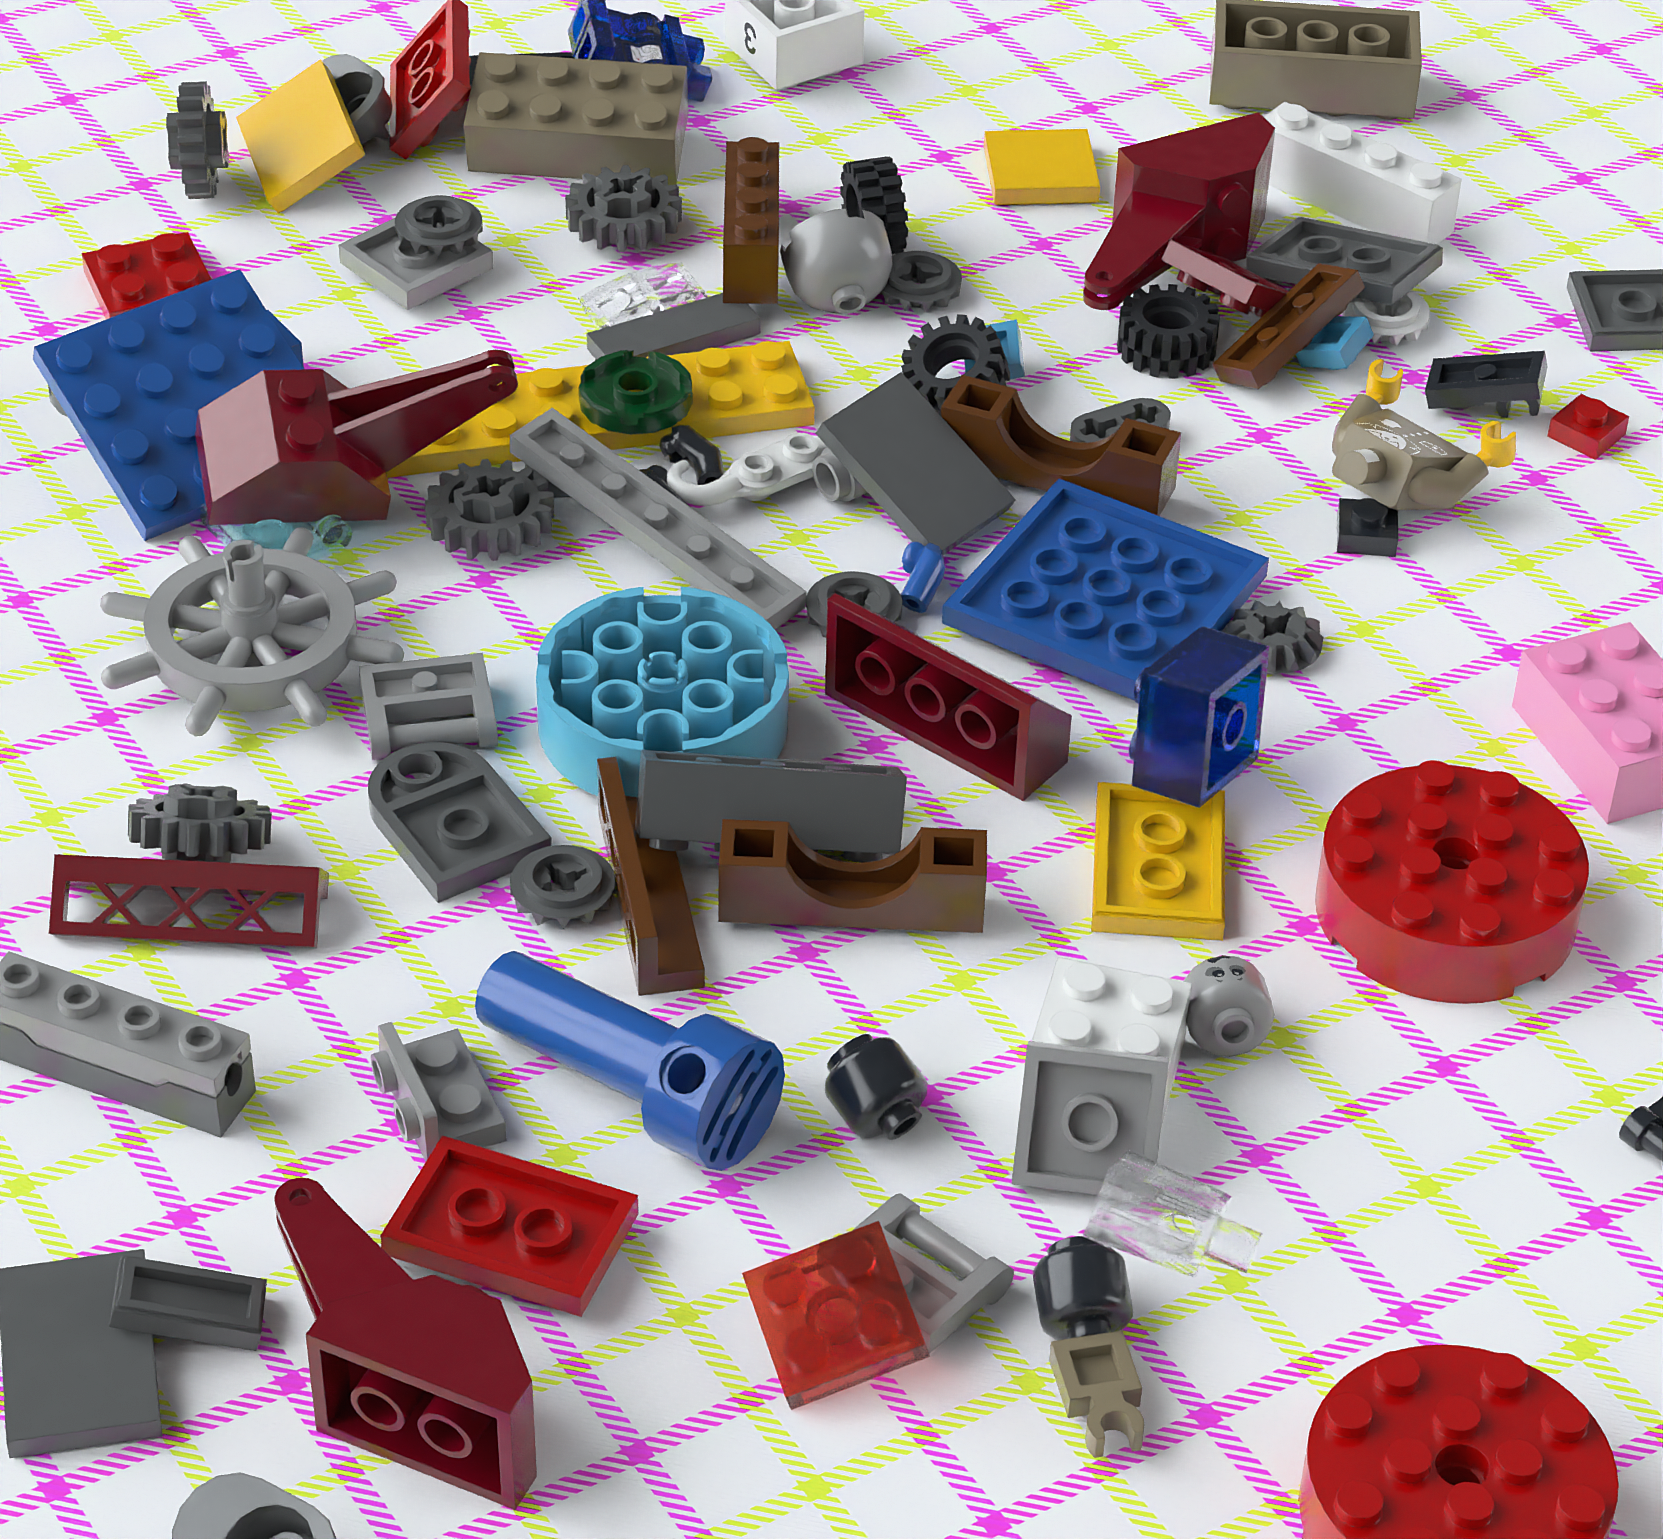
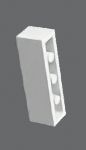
(1361, 177)

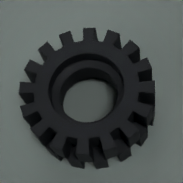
(877, 188)
(1168, 331)
(948, 345)

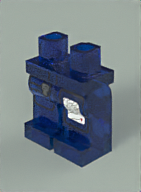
(638, 38)

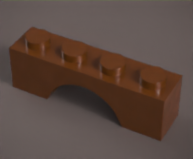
(751, 222)
(1130, 465)
(780, 881)

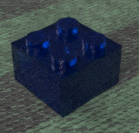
(1199, 716)

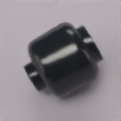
(875, 1087)
(1082, 1289)

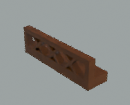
(648, 895)

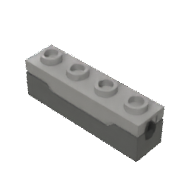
(123, 1045)

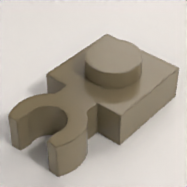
(1099, 1381)

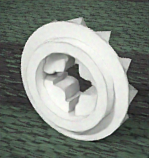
(1395, 321)

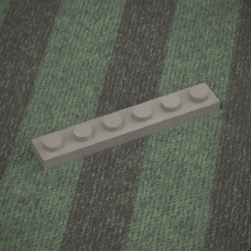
(654, 517)

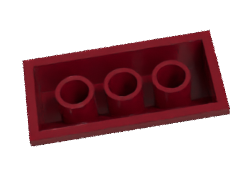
(942, 700)

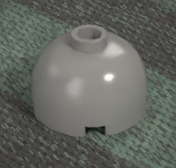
(838, 260)

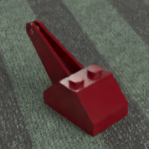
(1186, 188)
(314, 449)
(408, 1363)

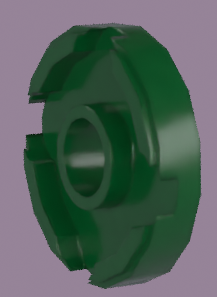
(660, 404)

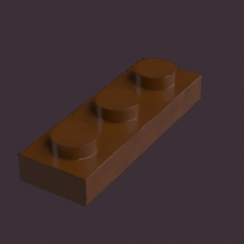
(1288, 326)

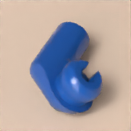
(926, 571)

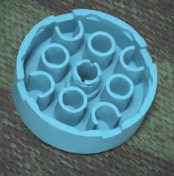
(659, 678)

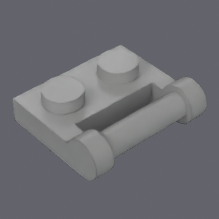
(427, 691)
(936, 1296)

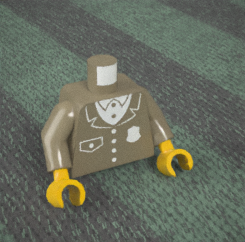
(1403, 461)

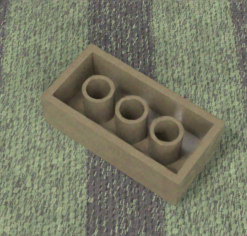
(1316, 58)
(574, 116)

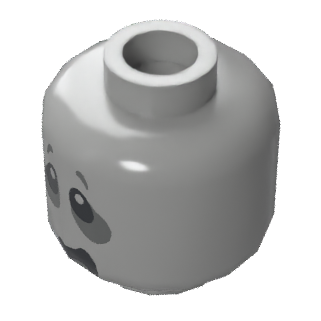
(1228, 1001)

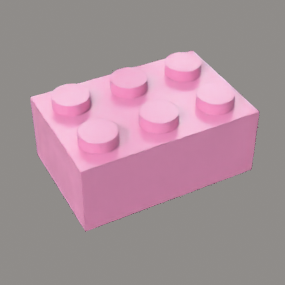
(1599, 715)

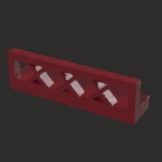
(187, 876)

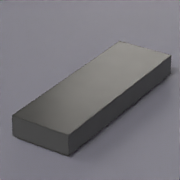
(679, 329)

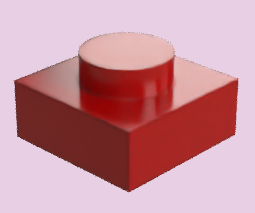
(1588, 426)

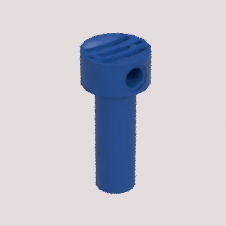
(700, 1085)

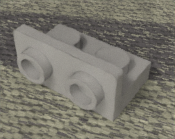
(436, 1090)

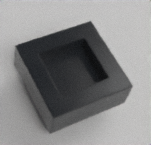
(1366, 527)

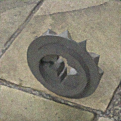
(418, 224)
(937, 275)
(858, 587)
(1287, 652)
(570, 868)

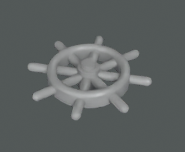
(250, 629)

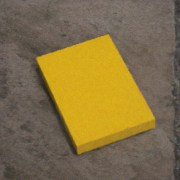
(300, 136)
(1158, 864)

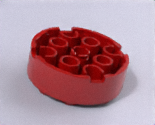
(1451, 882)
(1455, 1451)

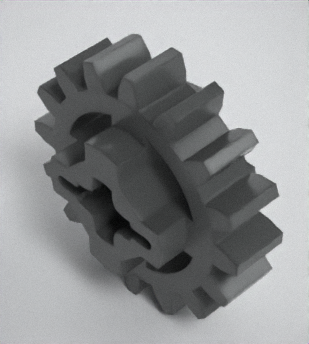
(197, 140)
(623, 208)
(489, 509)
(199, 823)

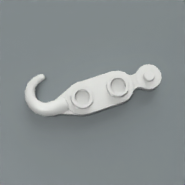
(754, 473)

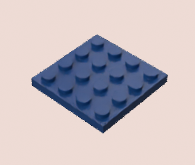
(145, 375)
(1101, 587)

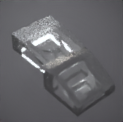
(641, 294)

